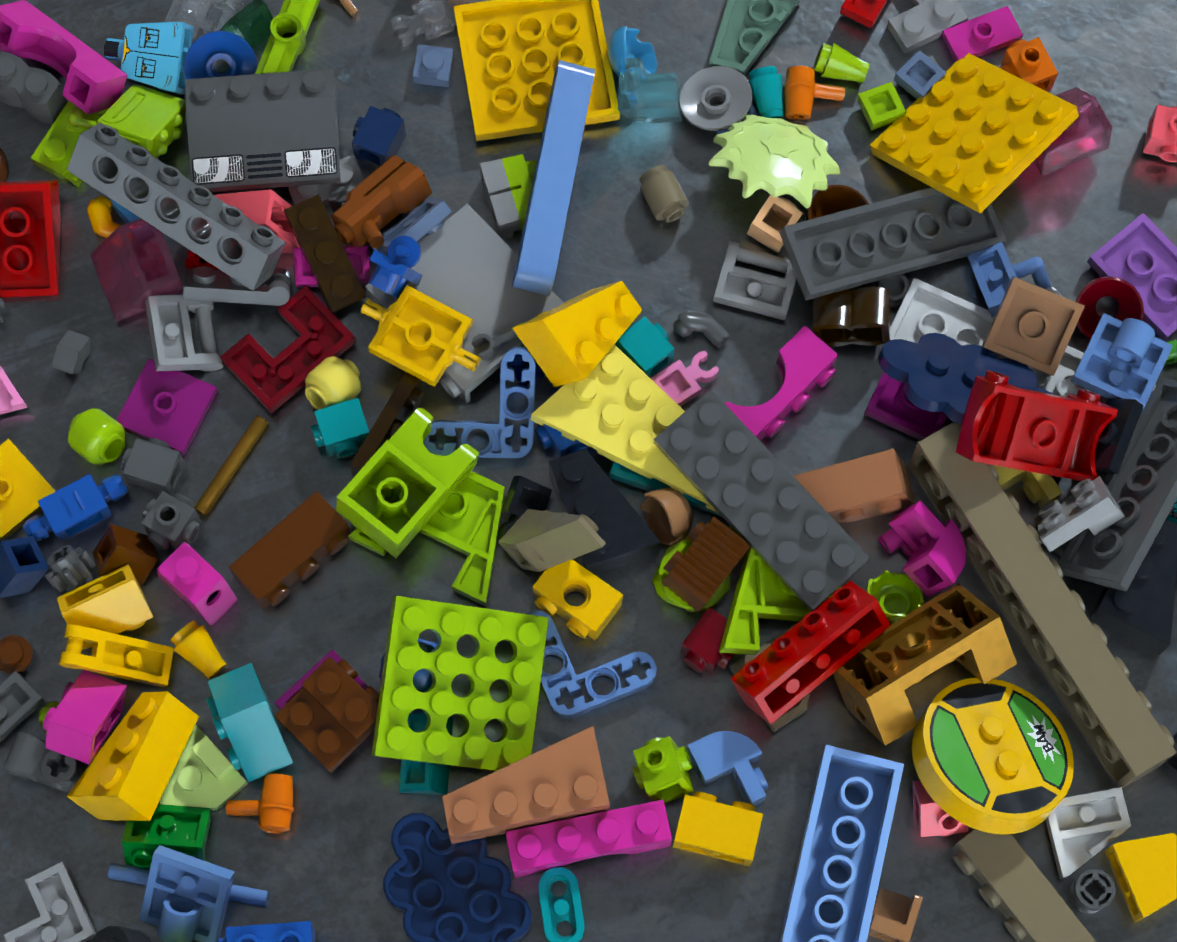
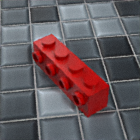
(810, 651)

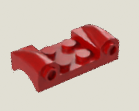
(1032, 428)

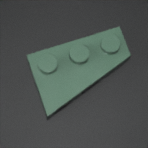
(747, 31)

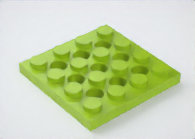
(444, 663)

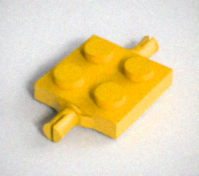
(420, 335)

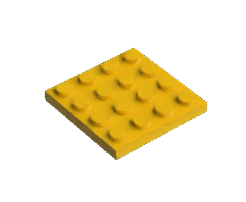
(513, 57)
(974, 132)

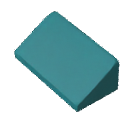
(424, 777)

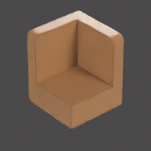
(894, 916)

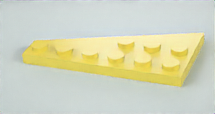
(619, 416)

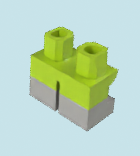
(507, 190)

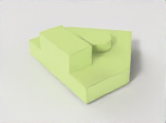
(202, 776)

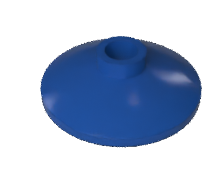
(215, 46)

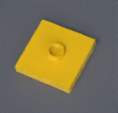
(19, 490)

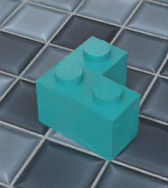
(245, 717)

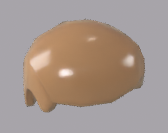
(668, 515)

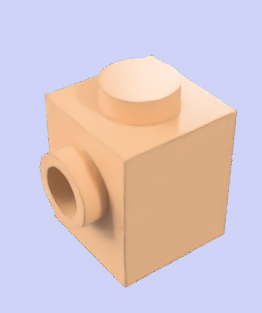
(771, 219)

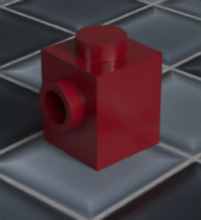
(703, 644)

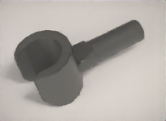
(495, 343)

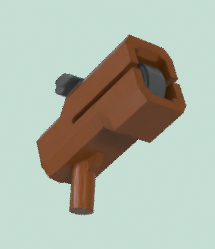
(376, 201)

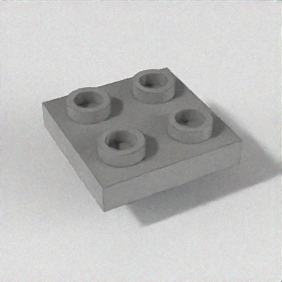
(1085, 508)

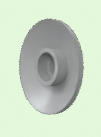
(713, 86)

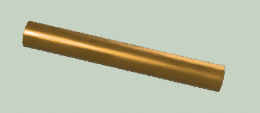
(231, 465)

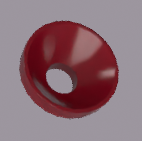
(1129, 302)

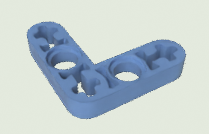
(496, 430)
(568, 680)

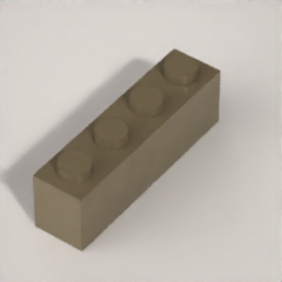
(1018, 889)

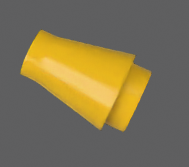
(197, 648)

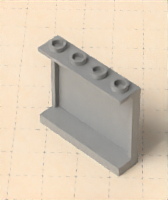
(473, 273)

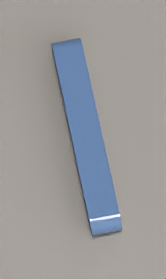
(553, 178)

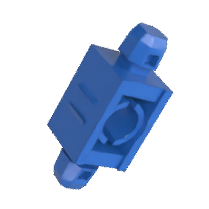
(75, 507)

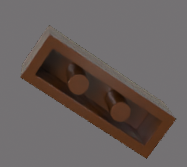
(291, 551)

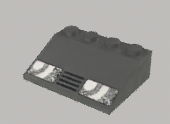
(263, 130)

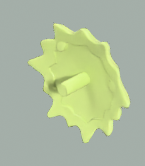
(775, 158)

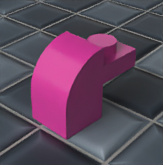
(937, 548)

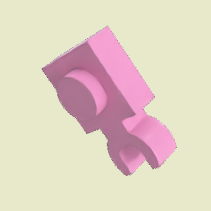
(682, 382)

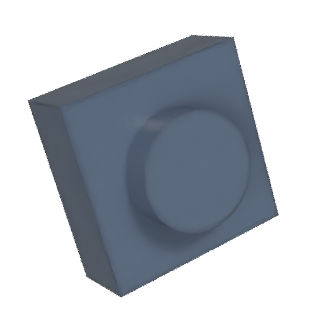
(433, 65)
(919, 75)

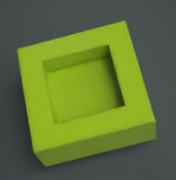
(881, 105)

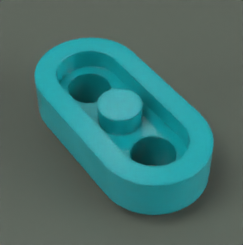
(561, 908)

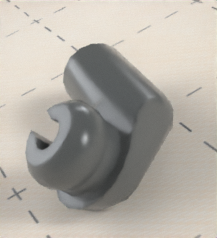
(701, 322)

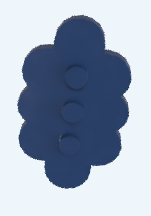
(942, 372)
(451, 888)

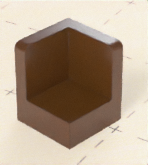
(124, 547)

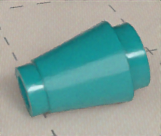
(767, 91)

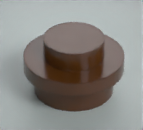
(15, 654)

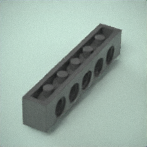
(176, 205)

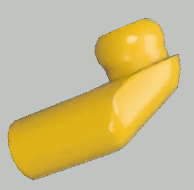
(100, 217)

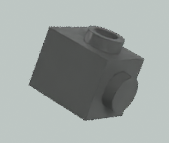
(152, 466)

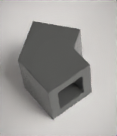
(71, 352)

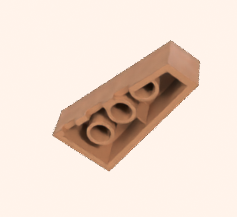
(534, 791)

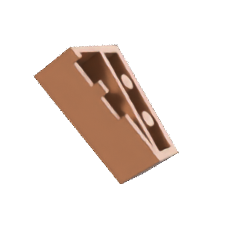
(861, 487)

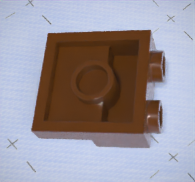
(331, 713)

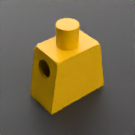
(1145, 872)

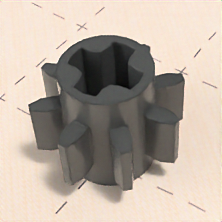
(69, 568)

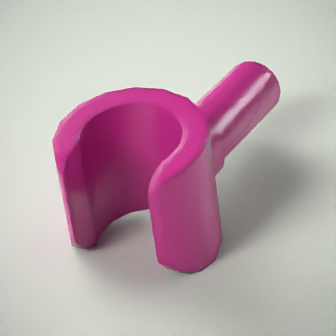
(892, 541)

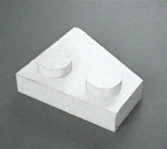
(1085, 826)

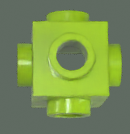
(663, 769)

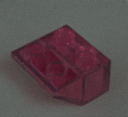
(1083, 138)
(135, 266)

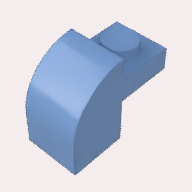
(729, 754)

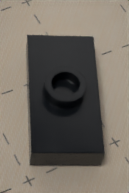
(1116, 435)

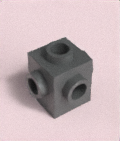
(171, 533)

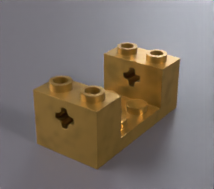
(945, 630)

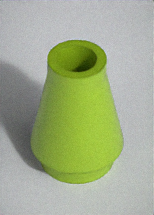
(839, 64)

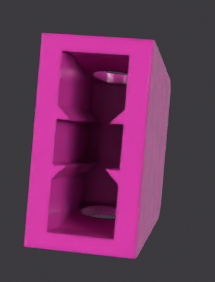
(194, 582)

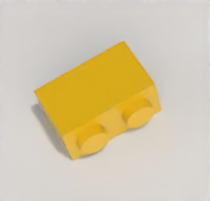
(107, 604)
(718, 828)

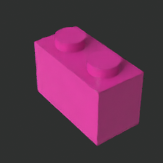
(84, 716)

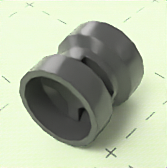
(1083, 893)

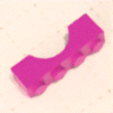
(90, 78)
(802, 365)
(588, 836)

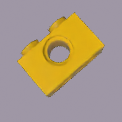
(582, 620)

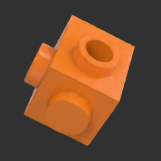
(1031, 63)

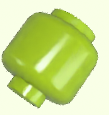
(96, 436)

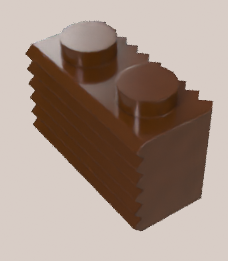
(705, 563)

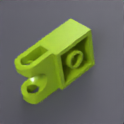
(410, 473)

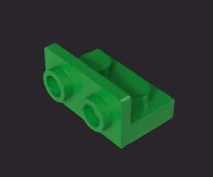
(171, 826)

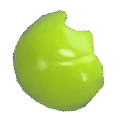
(895, 594)

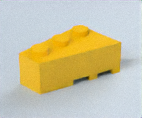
(579, 332)
(136, 760)

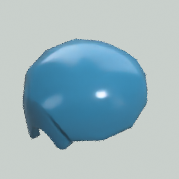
(625, 45)

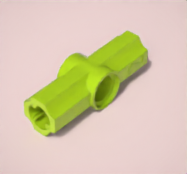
(282, 52)

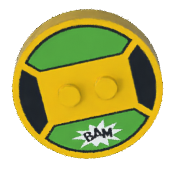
(992, 756)

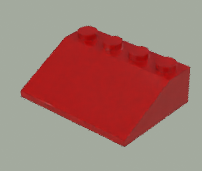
(29, 238)

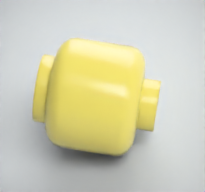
(332, 382)

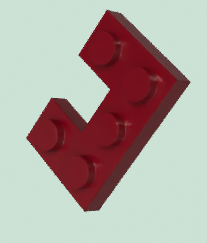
(280, 378)

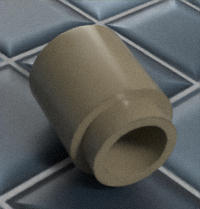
(663, 193)

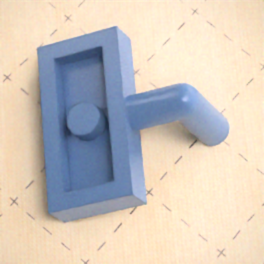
(995, 271)

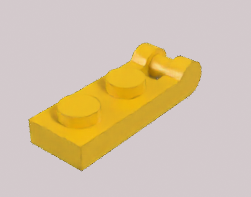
(117, 656)

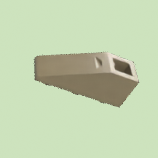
(550, 538)

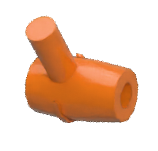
(801, 90)
(274, 806)

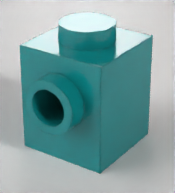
(647, 346)
(340, 428)

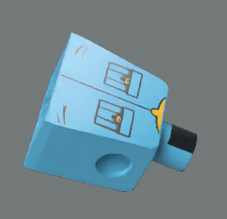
(153, 53)

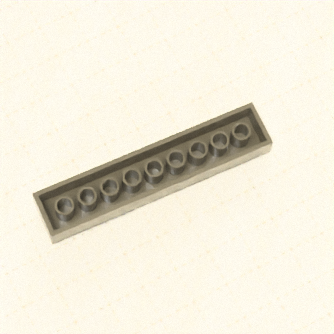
(1043, 610)

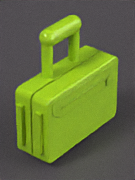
(142, 117)

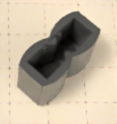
(30, 89)

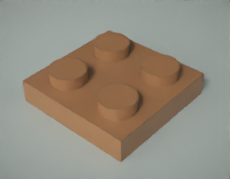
(1033, 325)

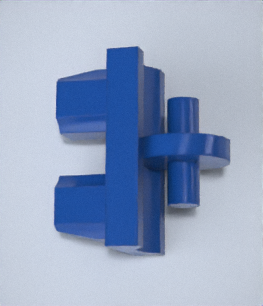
(395, 270)

